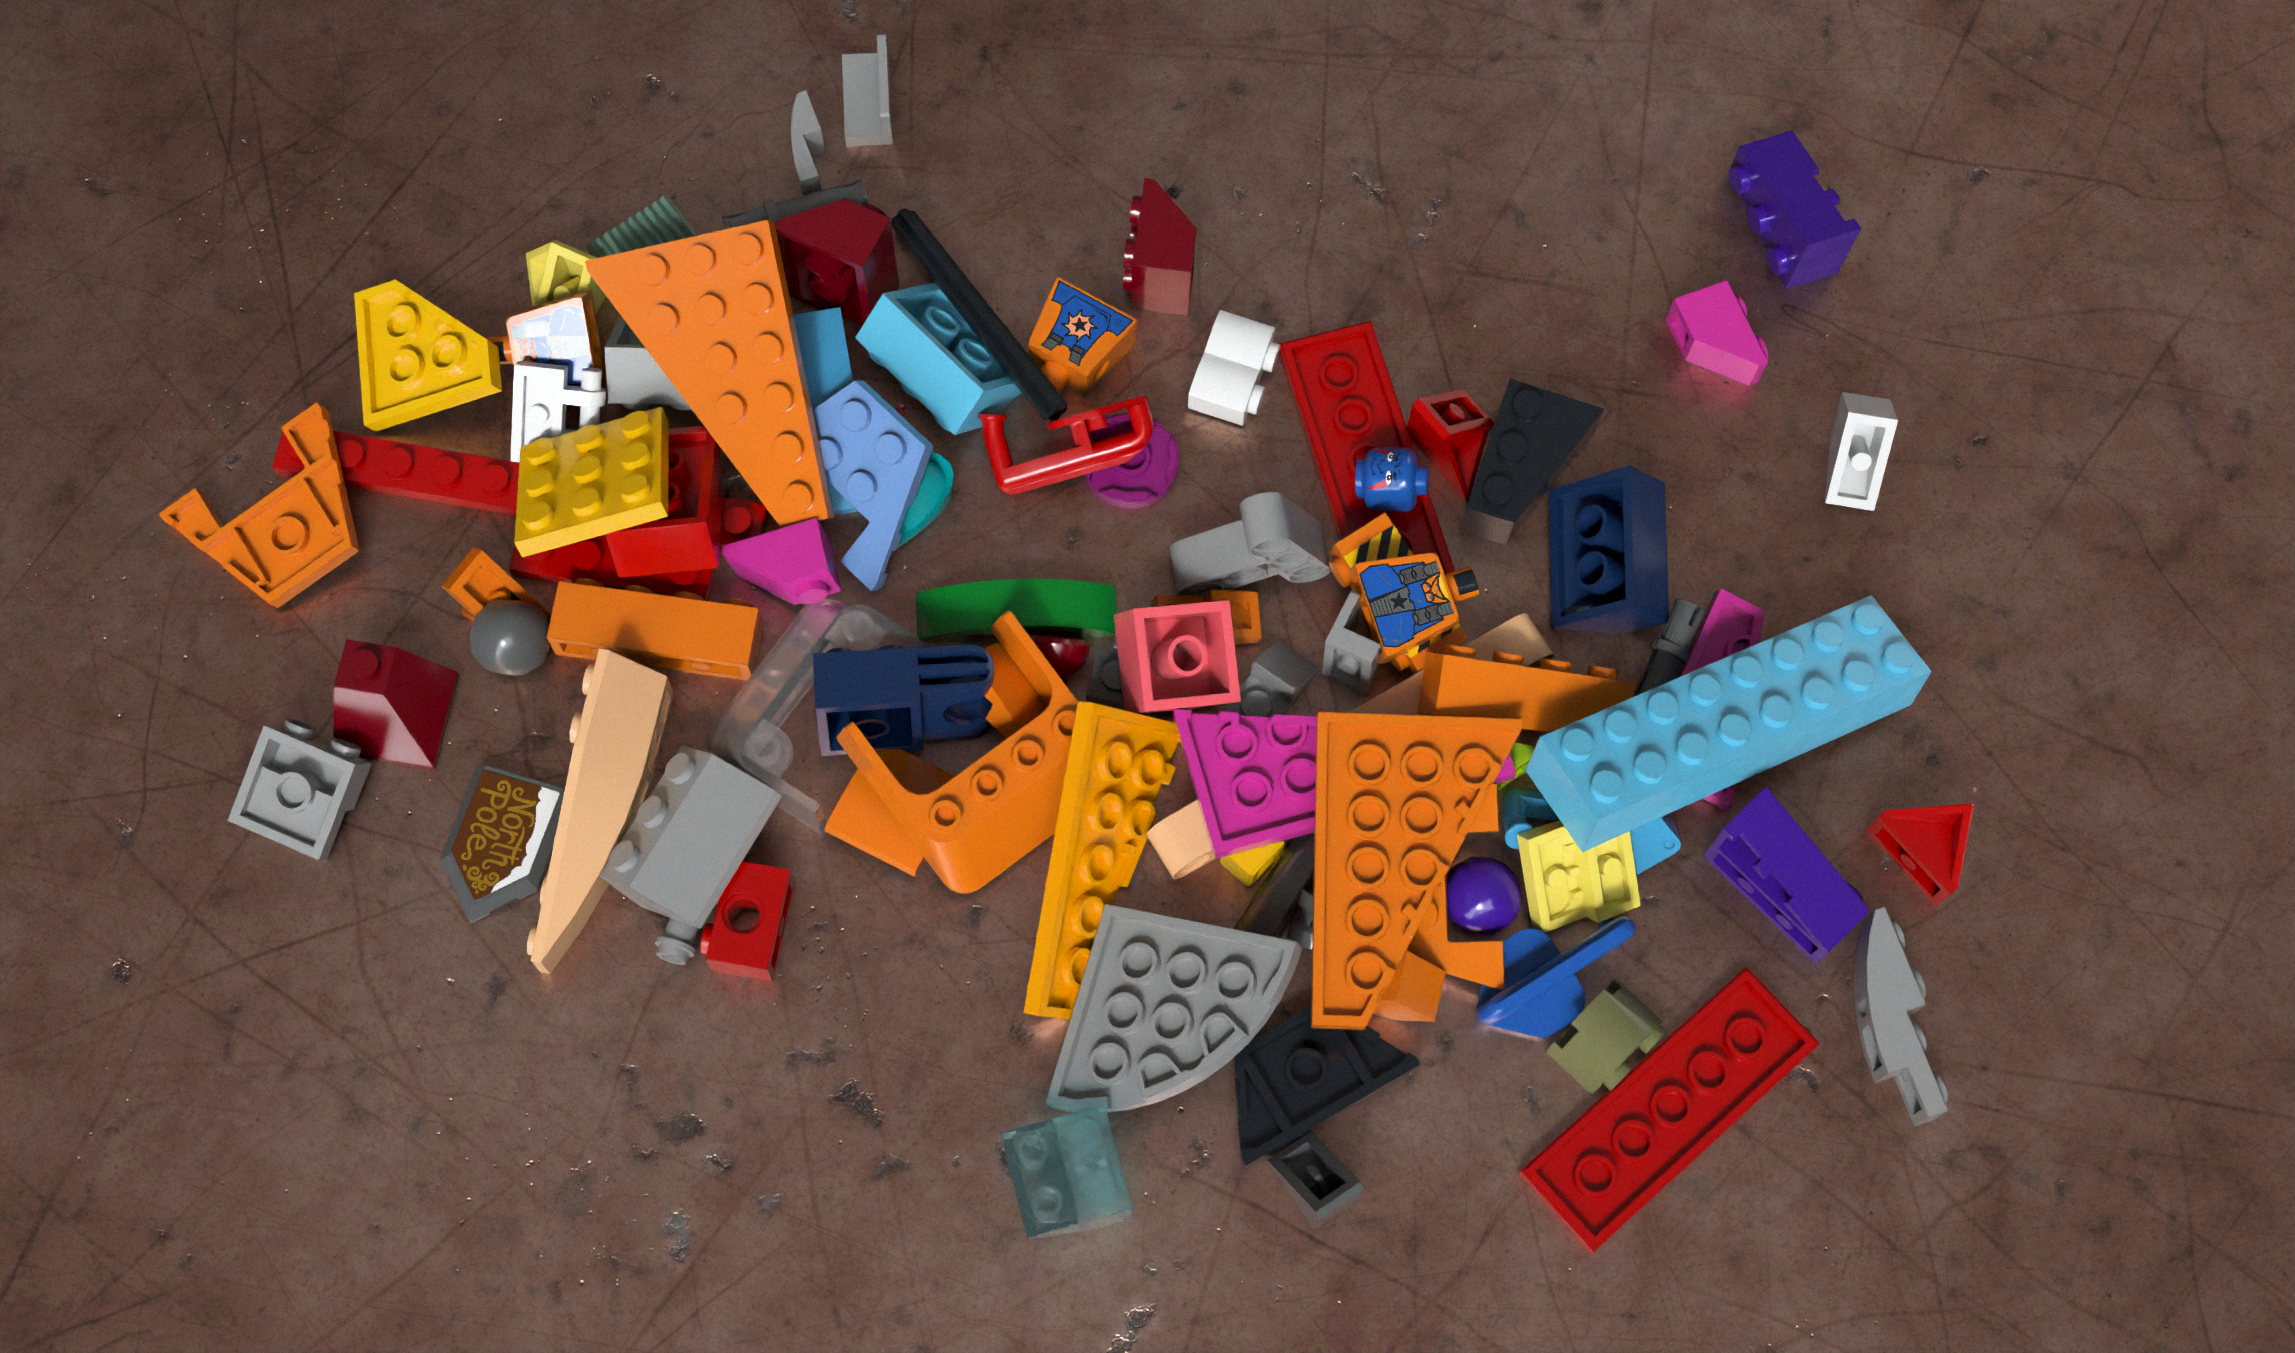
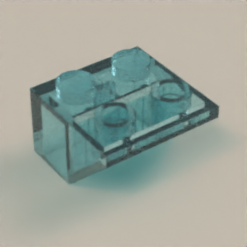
(1067, 1174)

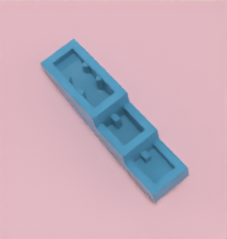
(825, 367)

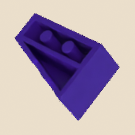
(1791, 210)
(1786, 877)

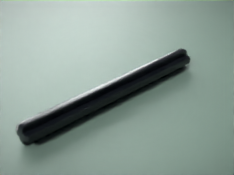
(979, 315)

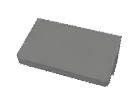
(868, 97)
(1347, 655)

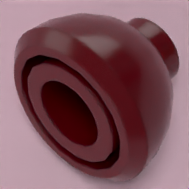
(1063, 652)

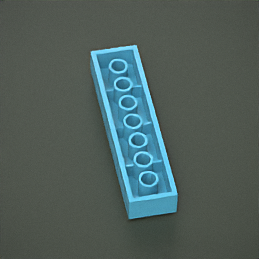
(1725, 722)

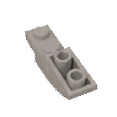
(1884, 999)

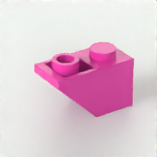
(1716, 334)

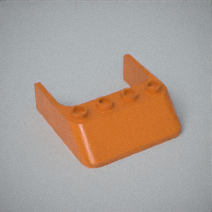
(1002, 800)

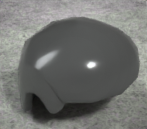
(510, 637)

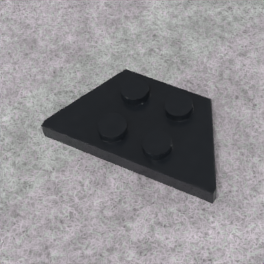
(1306, 1076)

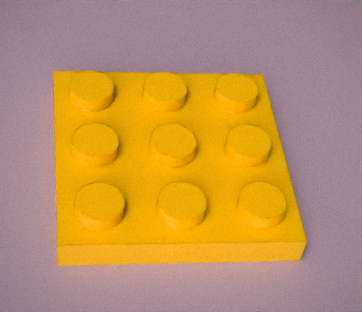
(592, 481)

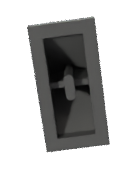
(1316, 1179)

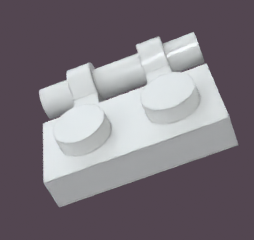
(542, 398)

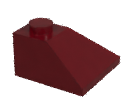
(392, 703)

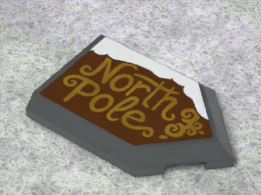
(501, 839)

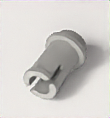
(676, 942)

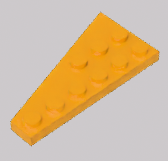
(1098, 838)

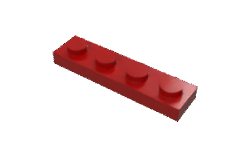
(594, 561)

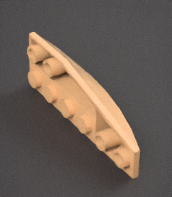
(605, 786)

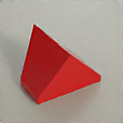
(1451, 435)
(1926, 845)

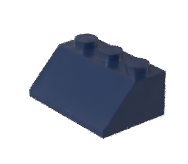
(1609, 553)

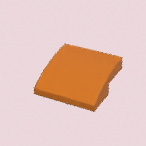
(867, 822)

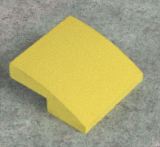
(1575, 884)

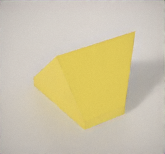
(558, 272)

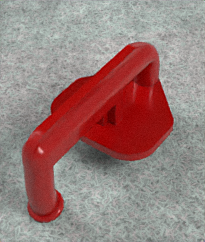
(1071, 463)

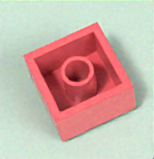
(1177, 657)

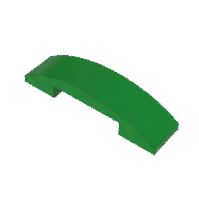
(1037, 604)

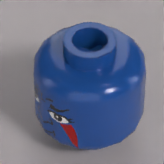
(1391, 479)

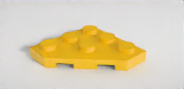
(417, 357)

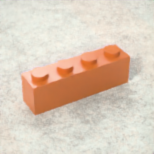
(656, 629)
(1504, 688)

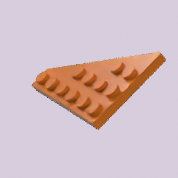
(727, 340)
(1386, 830)

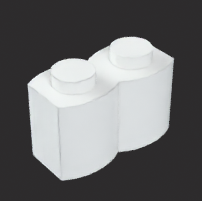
(1233, 367)

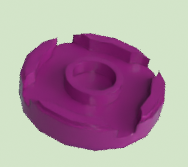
(1142, 478)

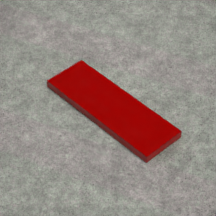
(1345, 412)
(1668, 1109)

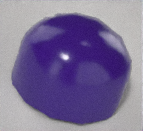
(1482, 895)

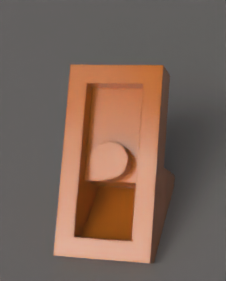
(481, 581)

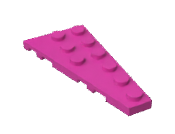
(1256, 776)

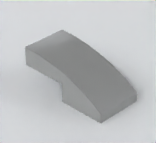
(806, 143)

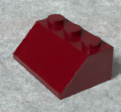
(839, 257)

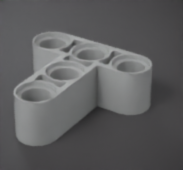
(1266, 542)

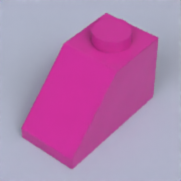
(788, 562)

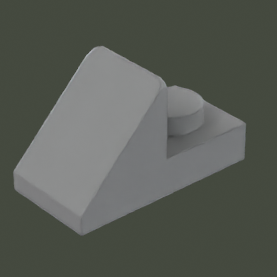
(1274, 682)

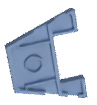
(875, 466)

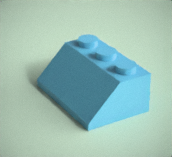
(936, 357)

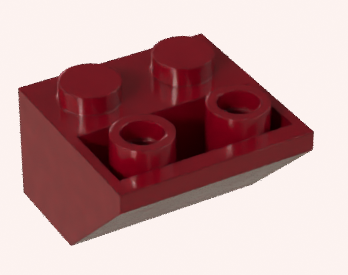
(1159, 253)

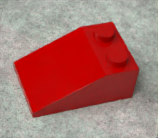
(693, 529)

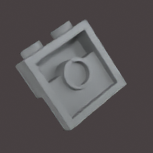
(299, 787)

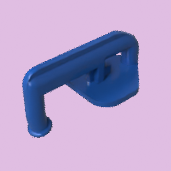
(1542, 982)

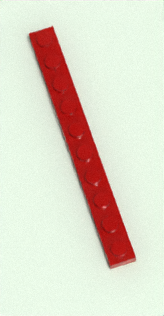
(463, 479)

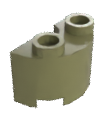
(1605, 1036)

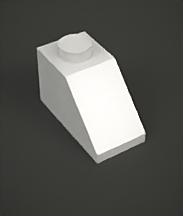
(1859, 450)

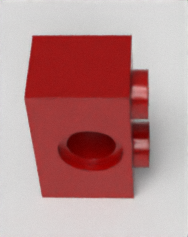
(757, 949)

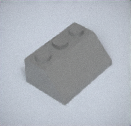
(634, 375)
(690, 836)

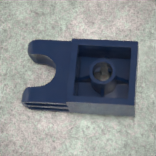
(902, 694)

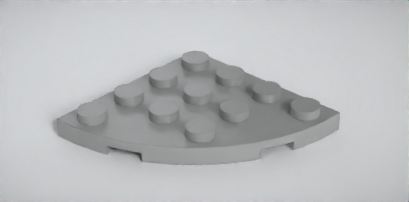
(1164, 1008)

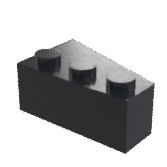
(1525, 455)

